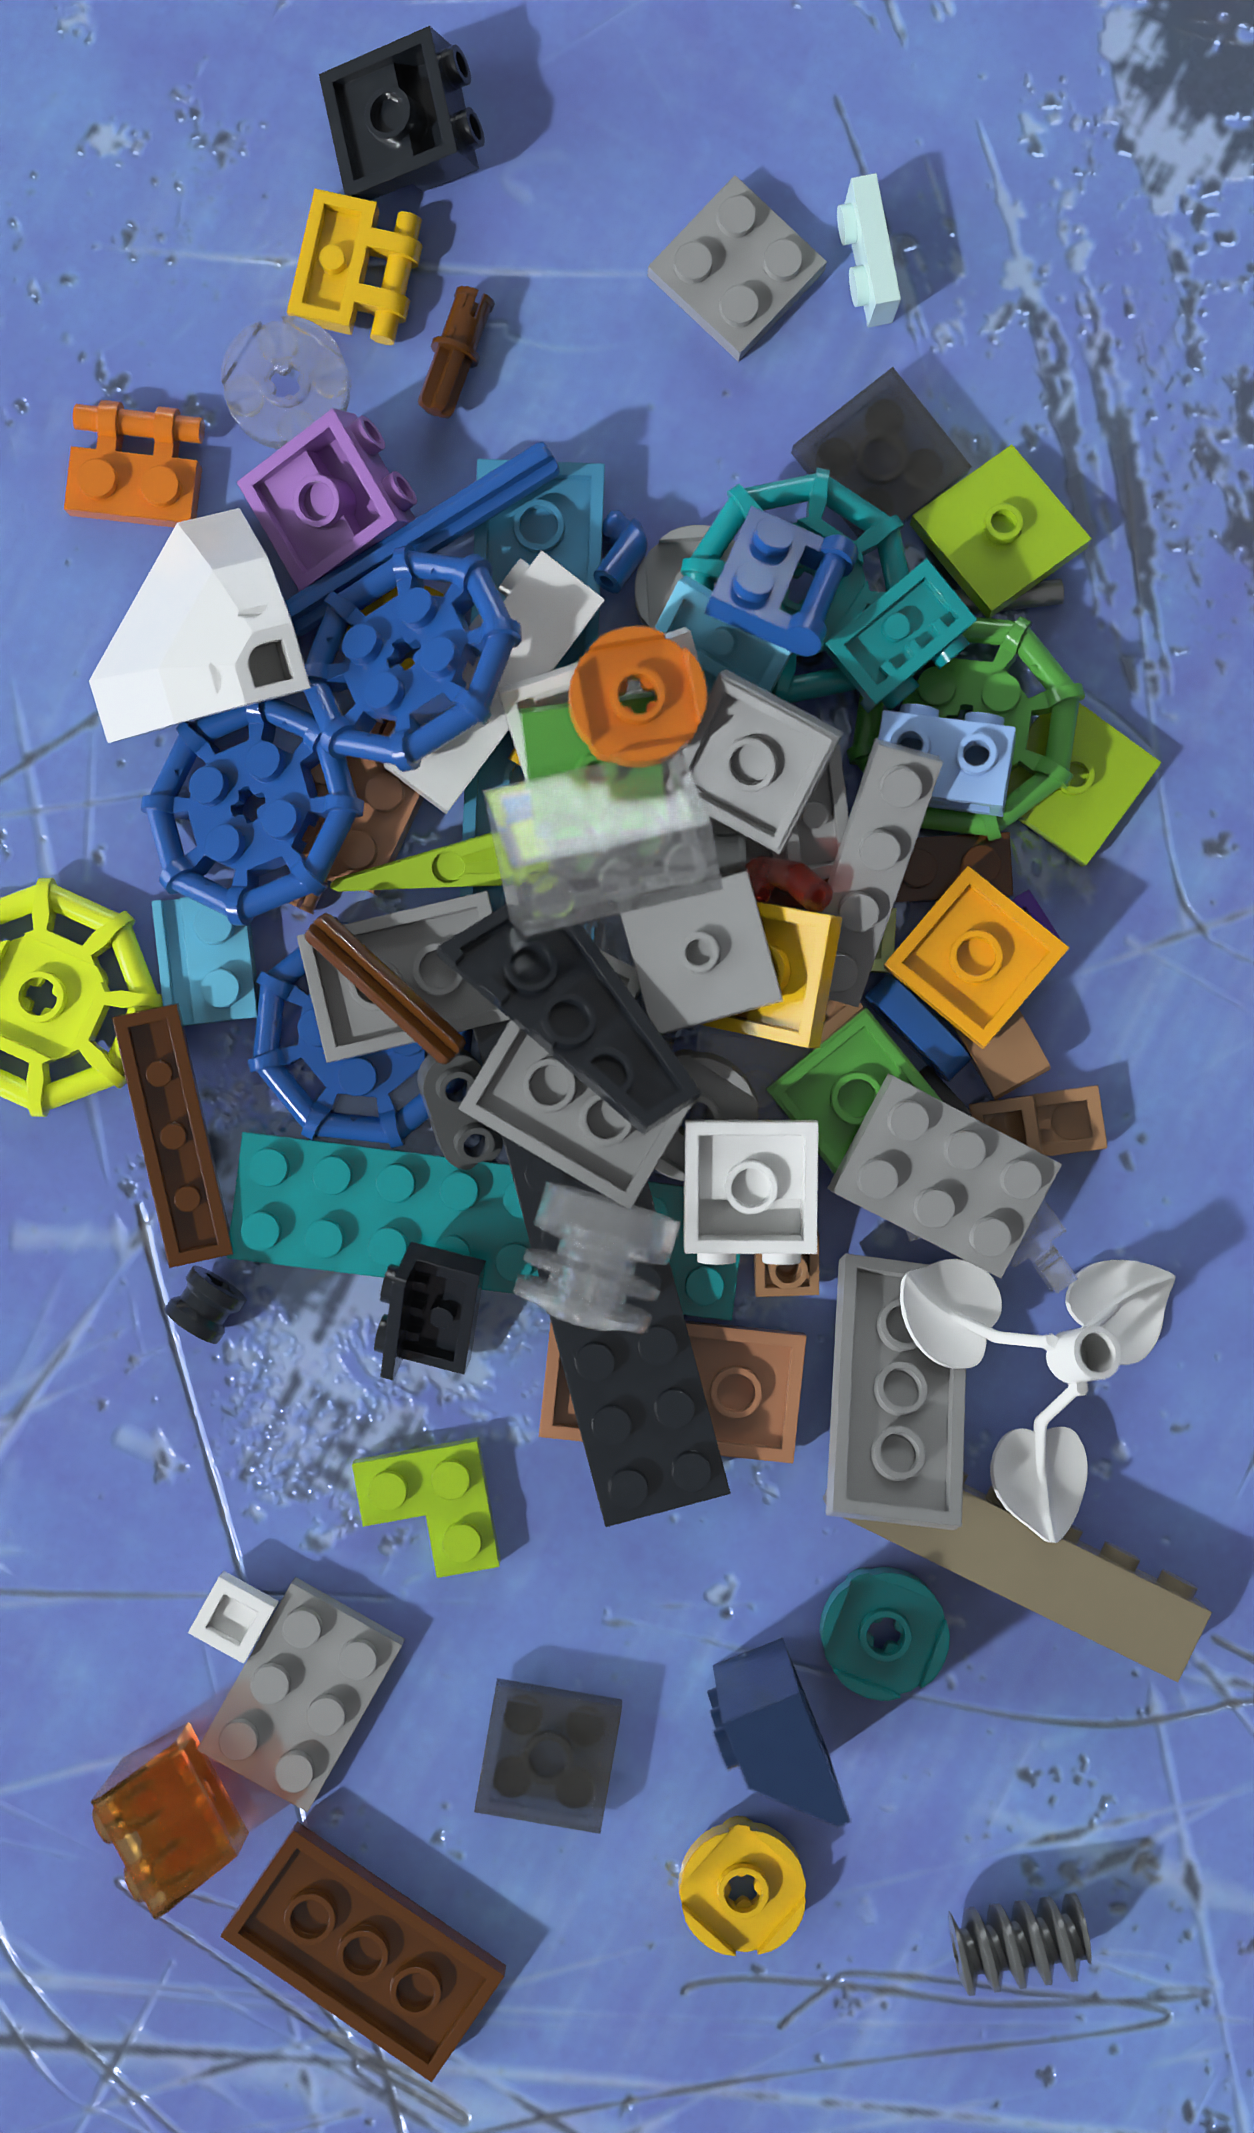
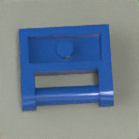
(760, 574)

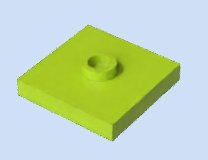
(1000, 531)
(1106, 781)

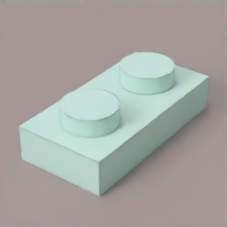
(864, 226)

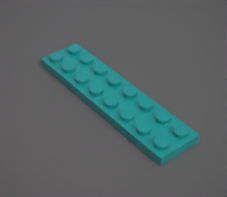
(365, 1204)

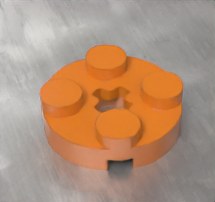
(660, 667)

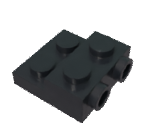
(402, 116)

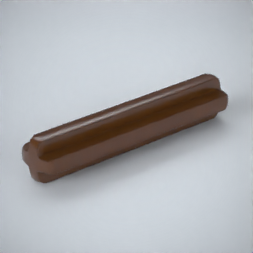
(385, 989)

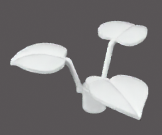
(1121, 1315)

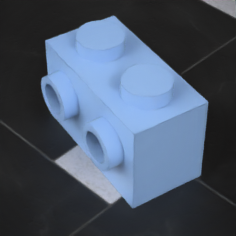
(973, 753)

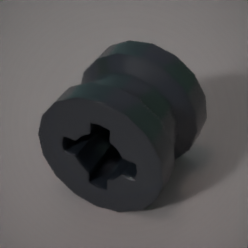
(205, 1304)

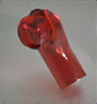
(789, 876)

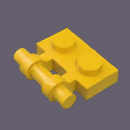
(335, 262)

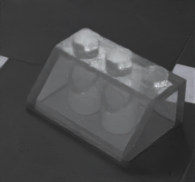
(601, 842)

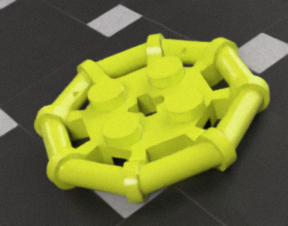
(80, 994)

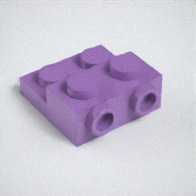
(328, 495)

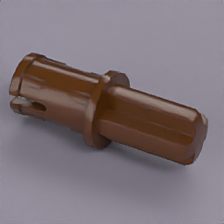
(455, 352)

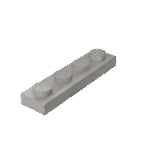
(875, 858)

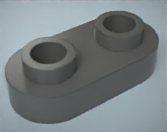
(447, 1121)

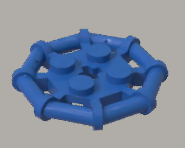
(386, 635)
(217, 805)
(365, 1075)

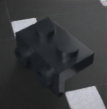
(430, 1310)

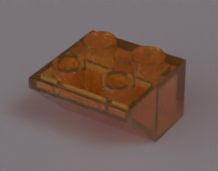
(168, 1820)

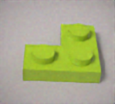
(446, 1486)

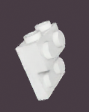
(750, 1190)

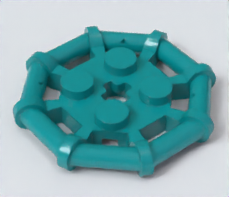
(853, 591)

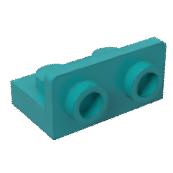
(900, 635)

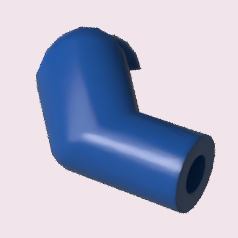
(627, 551)

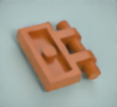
(132, 485)

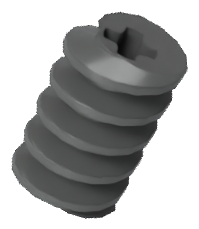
(1020, 1942)

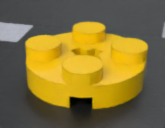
(742, 1924)

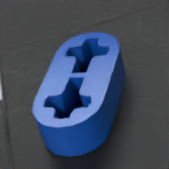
(917, 1027)

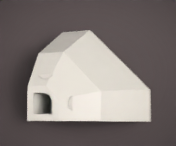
(199, 634)

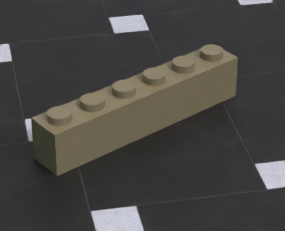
(1064, 1581)

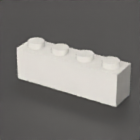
(552, 614)

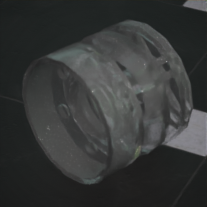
(596, 1259)

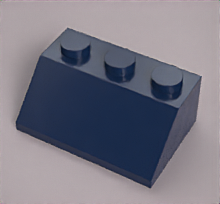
(772, 1732)

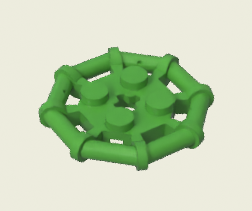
(992, 690)

